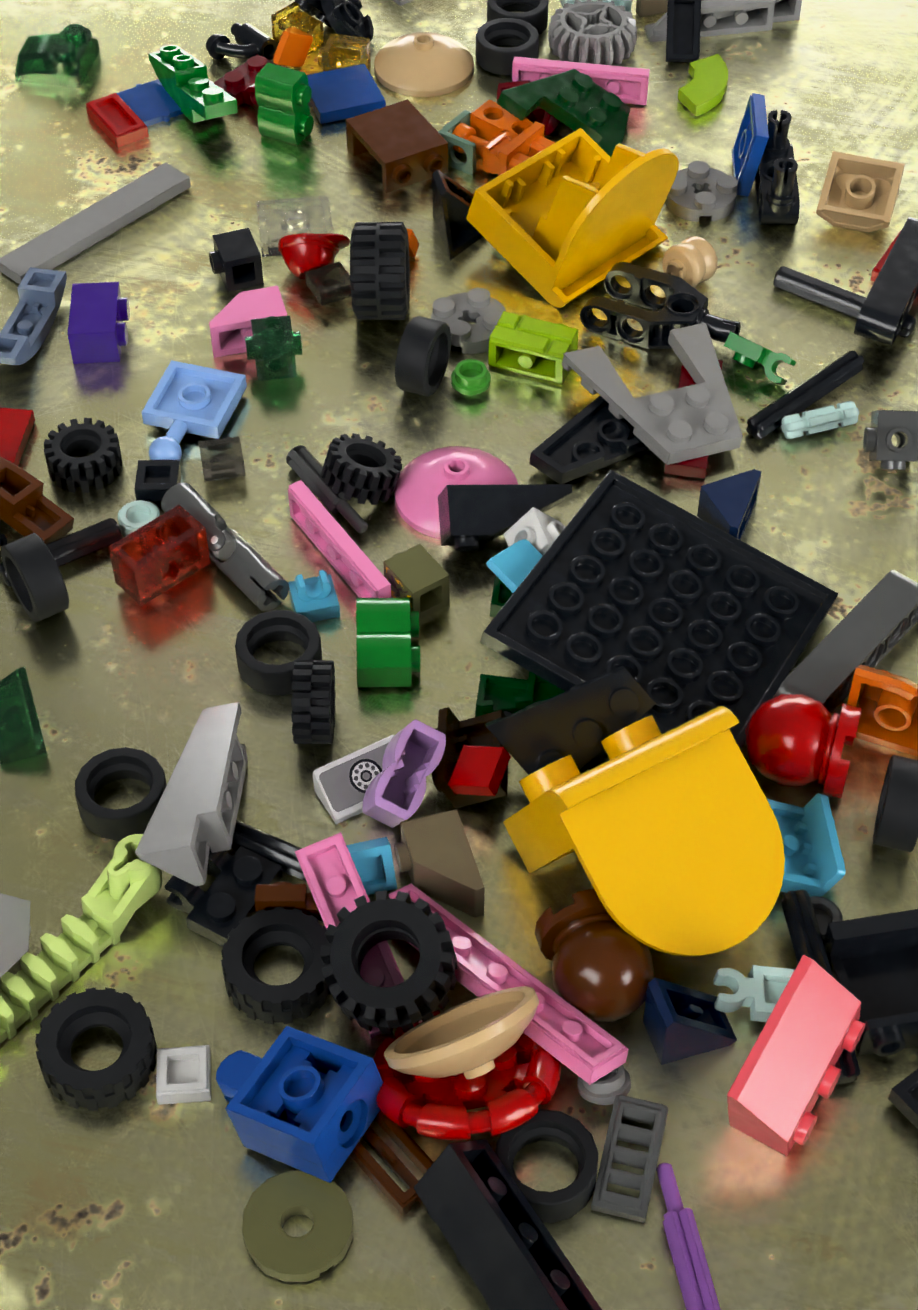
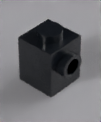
(236, 260)

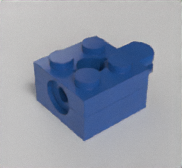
(301, 1101)

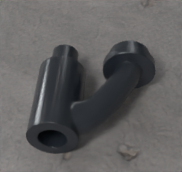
(249, 43)

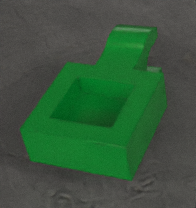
(750, 353)

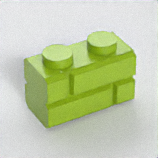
(531, 346)

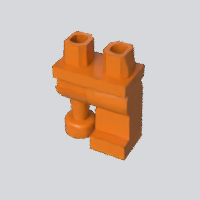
(501, 137)

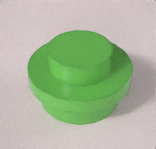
(470, 377)

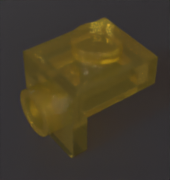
(344, 52)

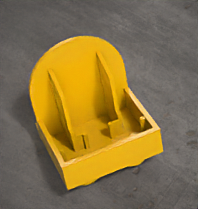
(575, 213)
(663, 833)

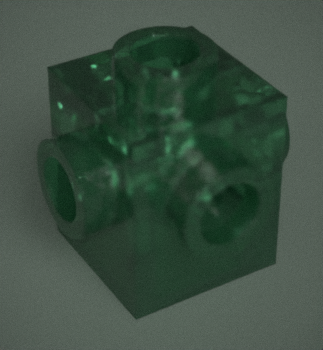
(273, 340)

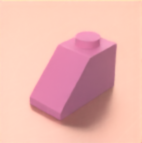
(234, 320)

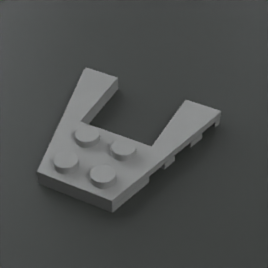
(674, 422)

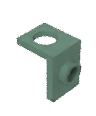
(469, 148)

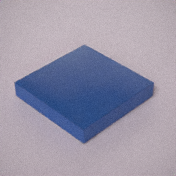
(344, 93)
(750, 143)

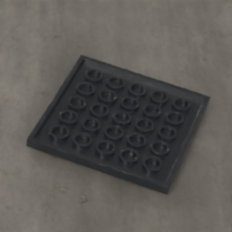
(669, 601)

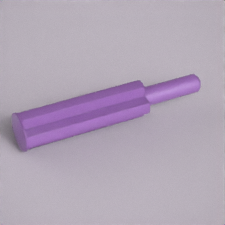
(686, 1246)

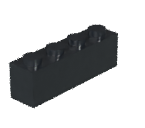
(498, 1233)

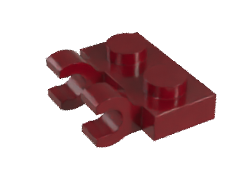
(241, 80)

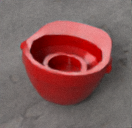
(310, 251)

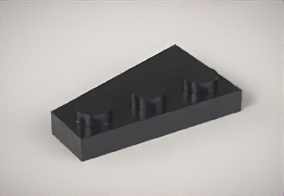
(586, 444)

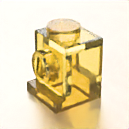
(293, 16)

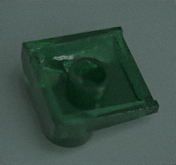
(58, 58)

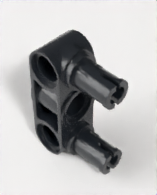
(776, 177)

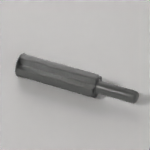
(310, 472)

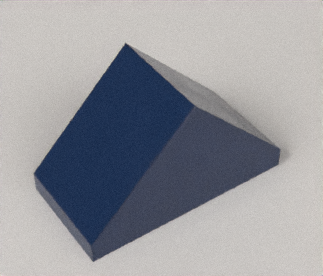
(730, 502)
(683, 1021)

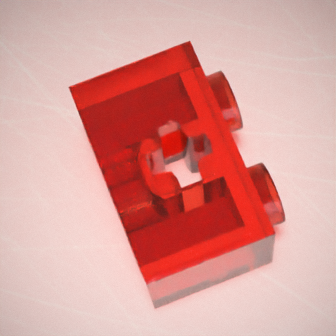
(159, 555)

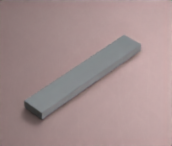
(96, 222)

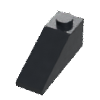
(483, 512)

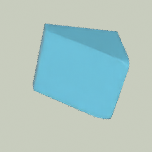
(514, 563)

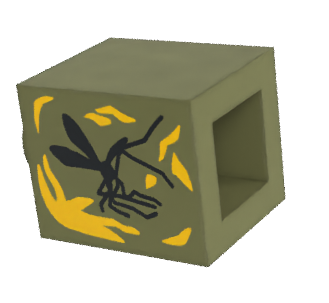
(420, 577)

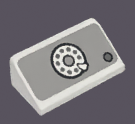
(344, 781)

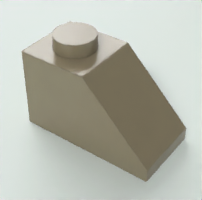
(441, 861)

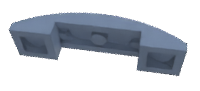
(33, 316)

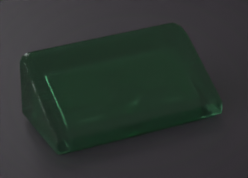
(19, 722)

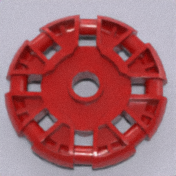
(439, 1106)

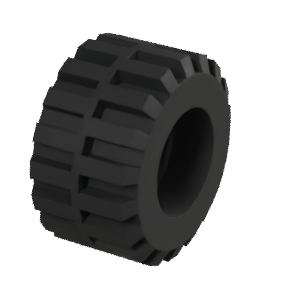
(380, 270)
(379, 922)

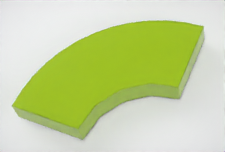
(707, 85)

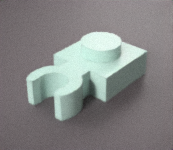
(758, 990)

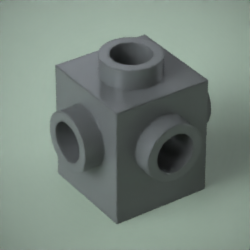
(878, 438)

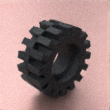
(361, 469)
(87, 470)
(313, 702)

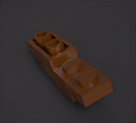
(27, 508)

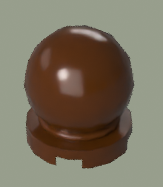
(594, 959)

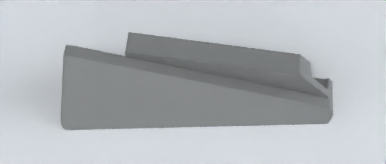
(734, 17)
(199, 799)

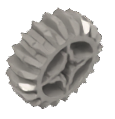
(592, 33)

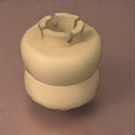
(691, 260)

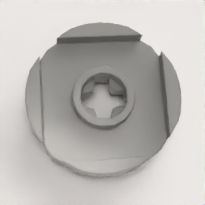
(702, 192)
(469, 306)

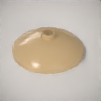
(423, 65)
(465, 1036)

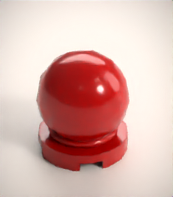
(801, 742)

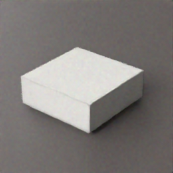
(183, 1074)

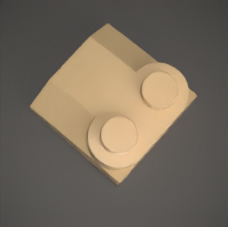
(859, 192)

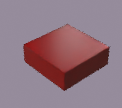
(479, 770)

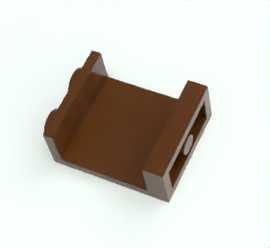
(400, 142)

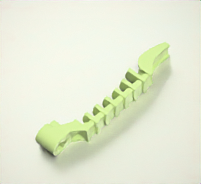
(106, 912)

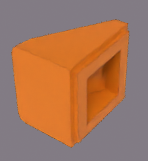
(292, 47)

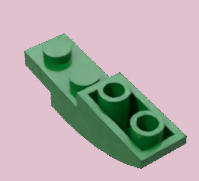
(189, 85)

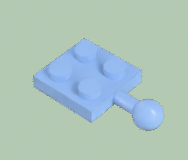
(191, 402)

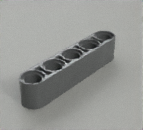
(857, 640)

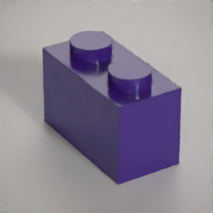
(97, 322)

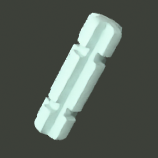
(820, 420)

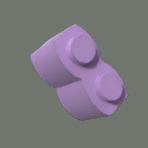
(402, 784)

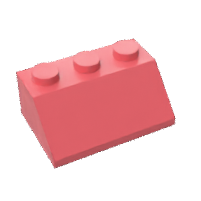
(795, 1059)

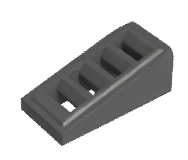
(639, 1124)

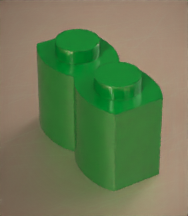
(283, 104)
(385, 642)

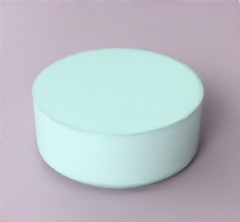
(135, 515)

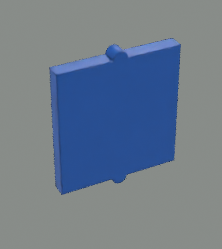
(151, 102)

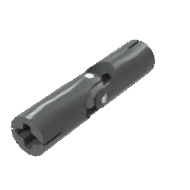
(242, 562)

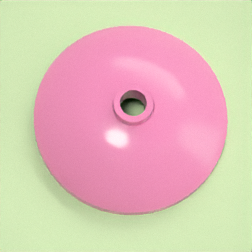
(431, 472)

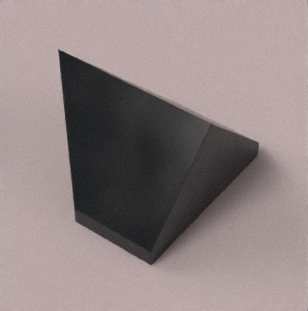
(450, 211)

